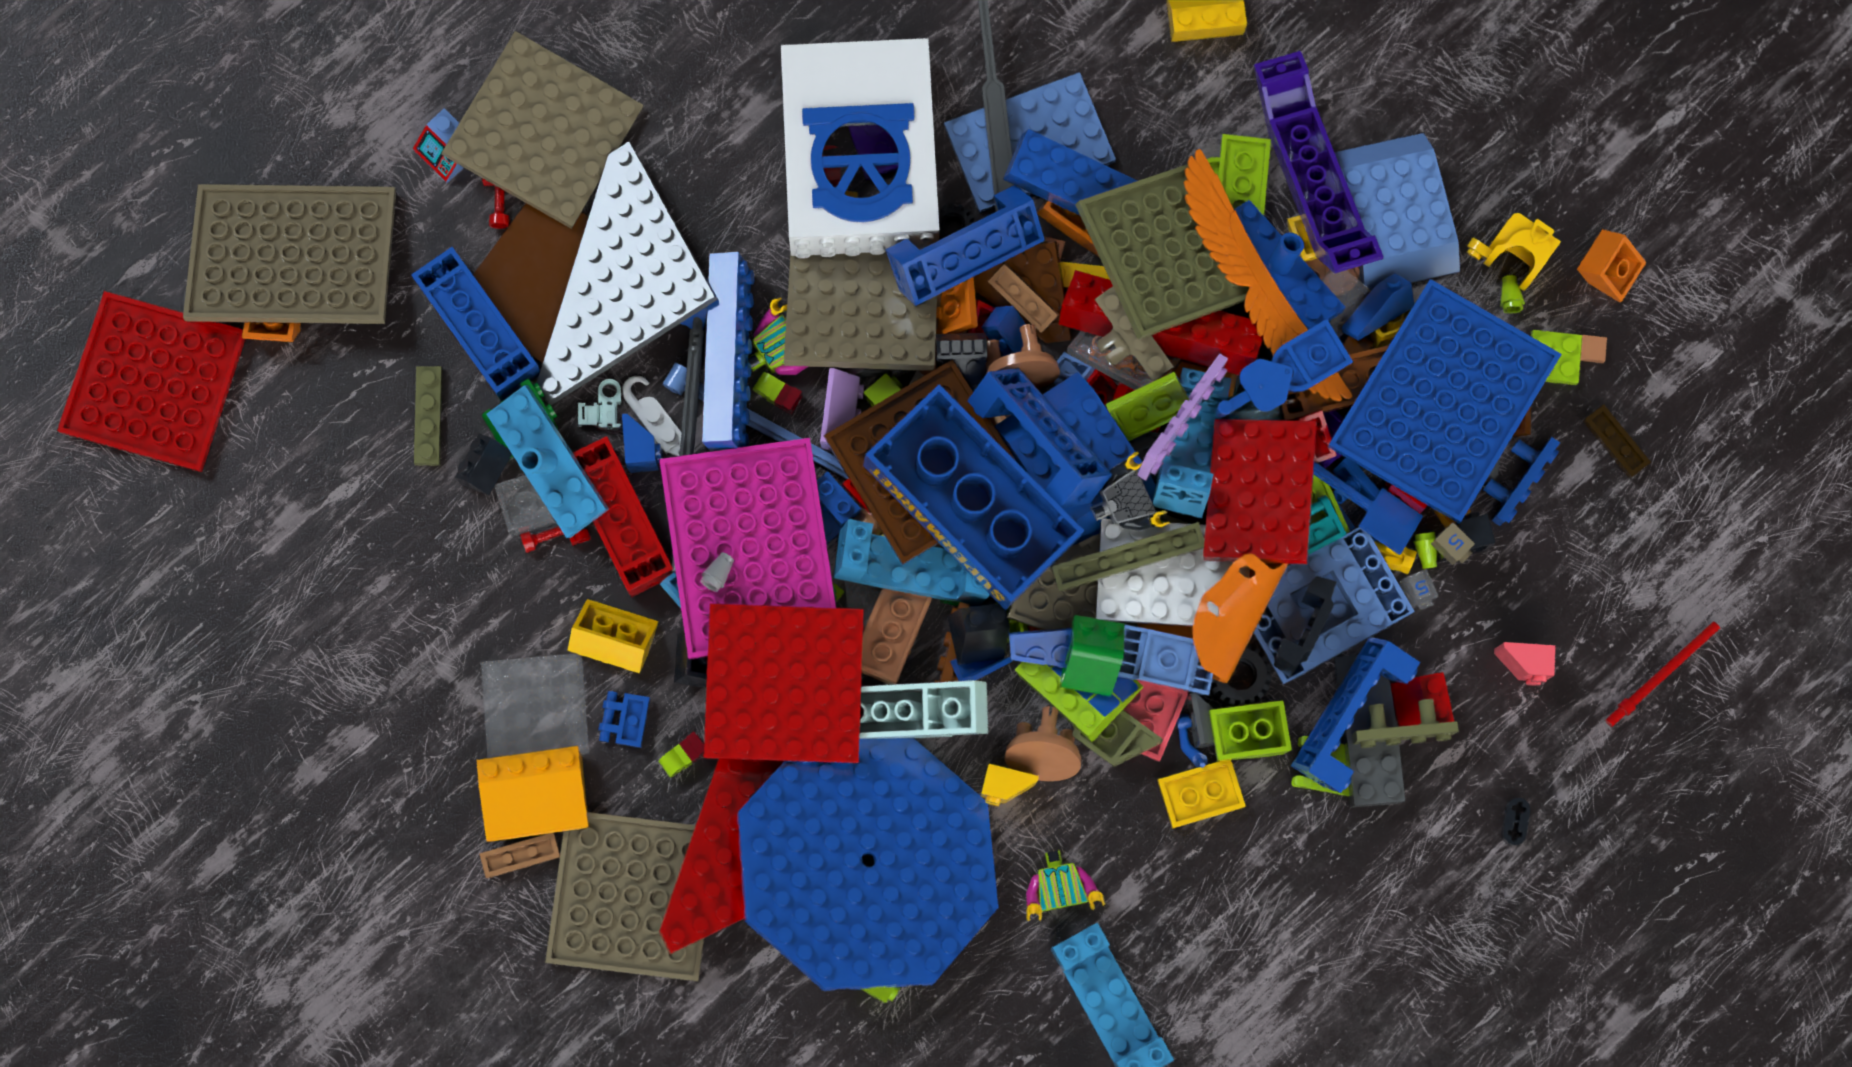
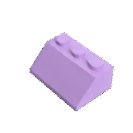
(840, 402)

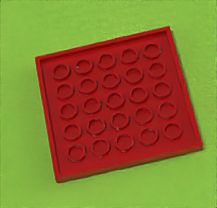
(152, 382)
(783, 683)

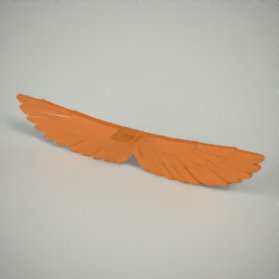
(1243, 266)

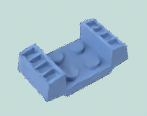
(1163, 660)

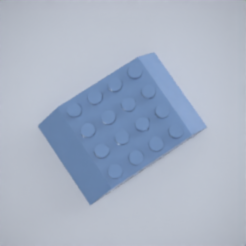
(1404, 206)

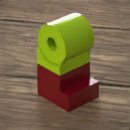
(778, 392)
(682, 755)

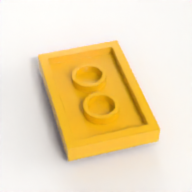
(1201, 793)

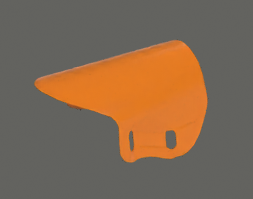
(1240, 604)

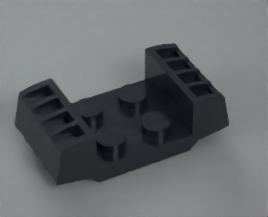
(967, 352)
(1319, 597)

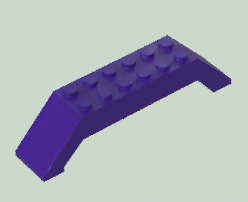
(1312, 166)

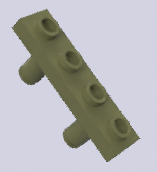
(1417, 733)

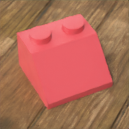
(1528, 661)

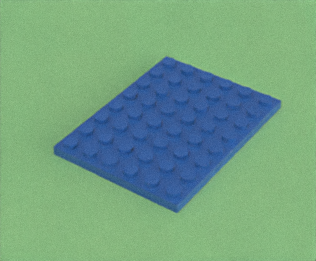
(1444, 401)

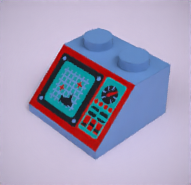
(433, 141)

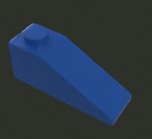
(1380, 306)

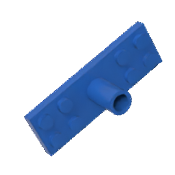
(1295, 279)

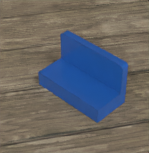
(976, 670)

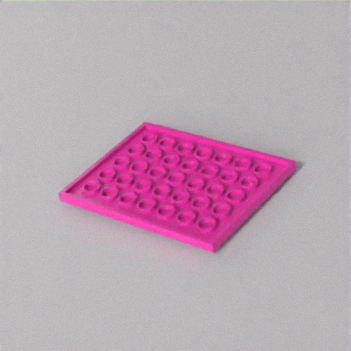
(761, 512)

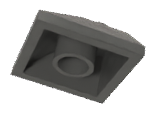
(1201, 723)

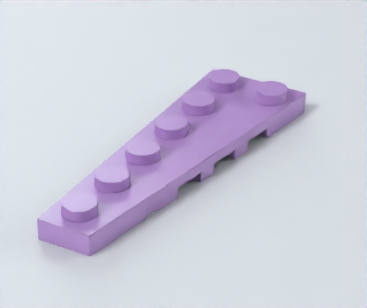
(1177, 426)

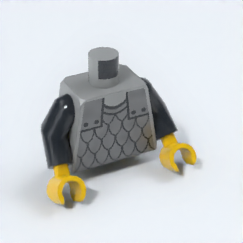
(1127, 499)

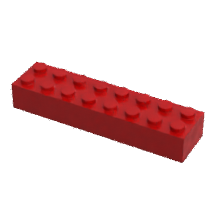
(1192, 341)

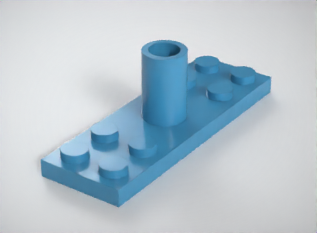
(547, 461)

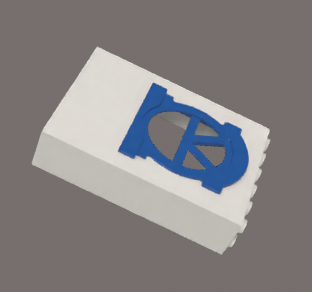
(859, 85)

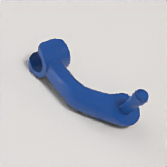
(1191, 752)

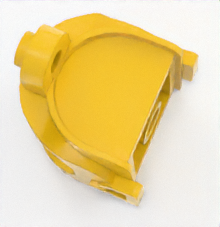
(1522, 238)

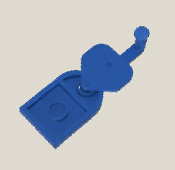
(1293, 369)

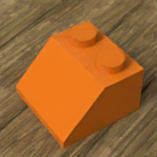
(1612, 264)

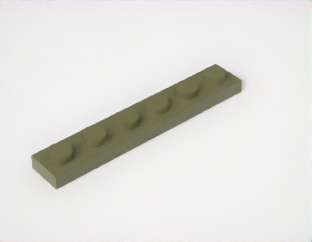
(1128, 557)

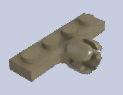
(1126, 341)

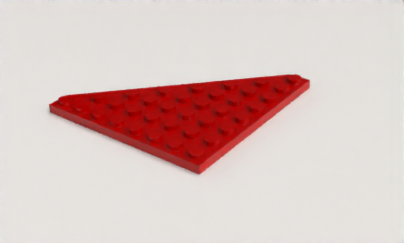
(710, 878)

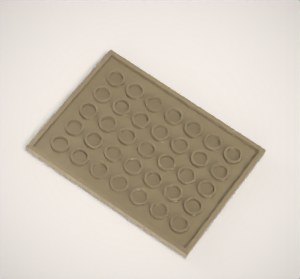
(290, 254)

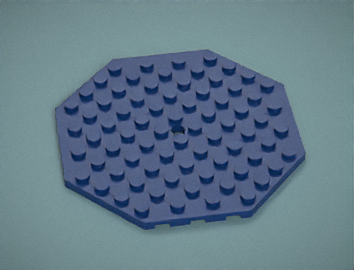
(856, 921)

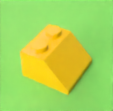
(1005, 784)

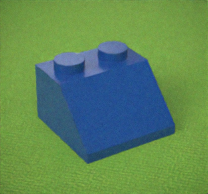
(640, 447)

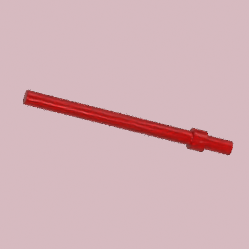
(1628, 705)

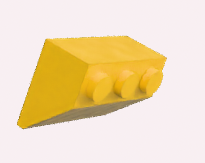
(1205, 19)
(612, 635)

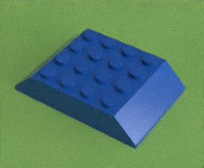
(1093, 424)

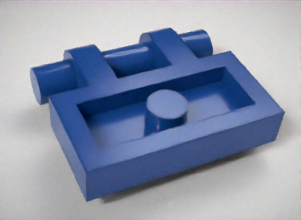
(632, 719)

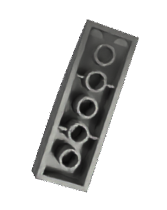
(1376, 769)

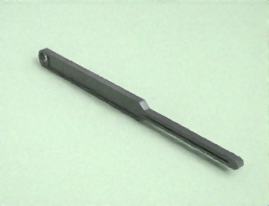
(994, 109)

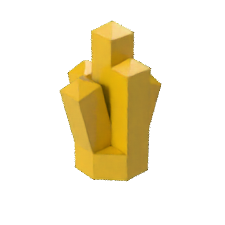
(1397, 562)

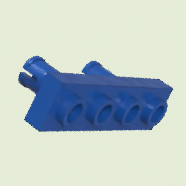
(1353, 476)
(1510, 498)

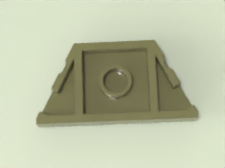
(1121, 739)

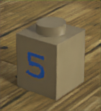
(1453, 544)

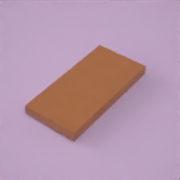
(891, 633)

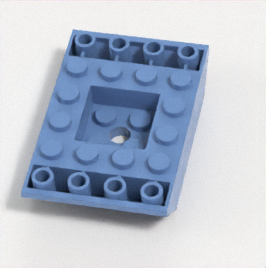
(1363, 599)

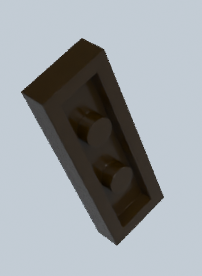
(1616, 441)

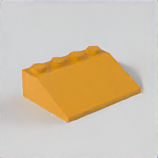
(532, 793)

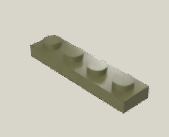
(428, 416)

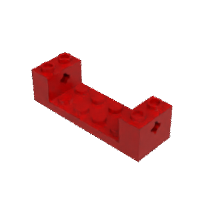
(625, 525)

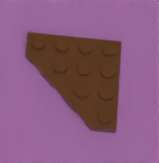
(1042, 271)

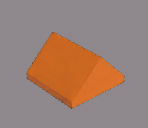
(271, 331)

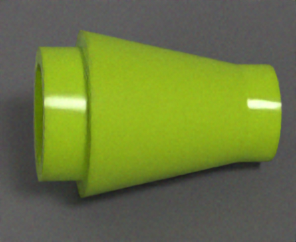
(1511, 295)
(1426, 552)

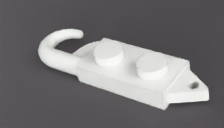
(653, 417)

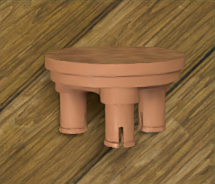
(1036, 365)
(1044, 751)

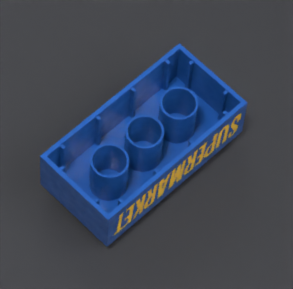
(972, 497)

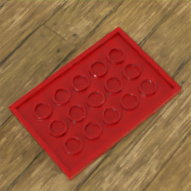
(1260, 490)

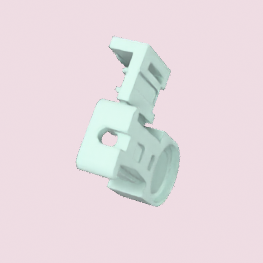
(602, 413)

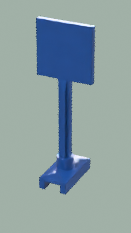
(1385, 517)

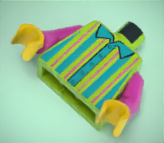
(770, 342)
(1060, 887)

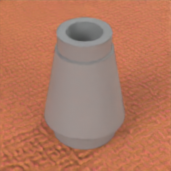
(717, 573)

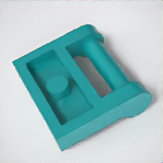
(1326, 529)

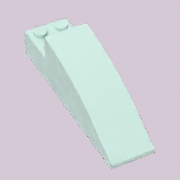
(923, 710)

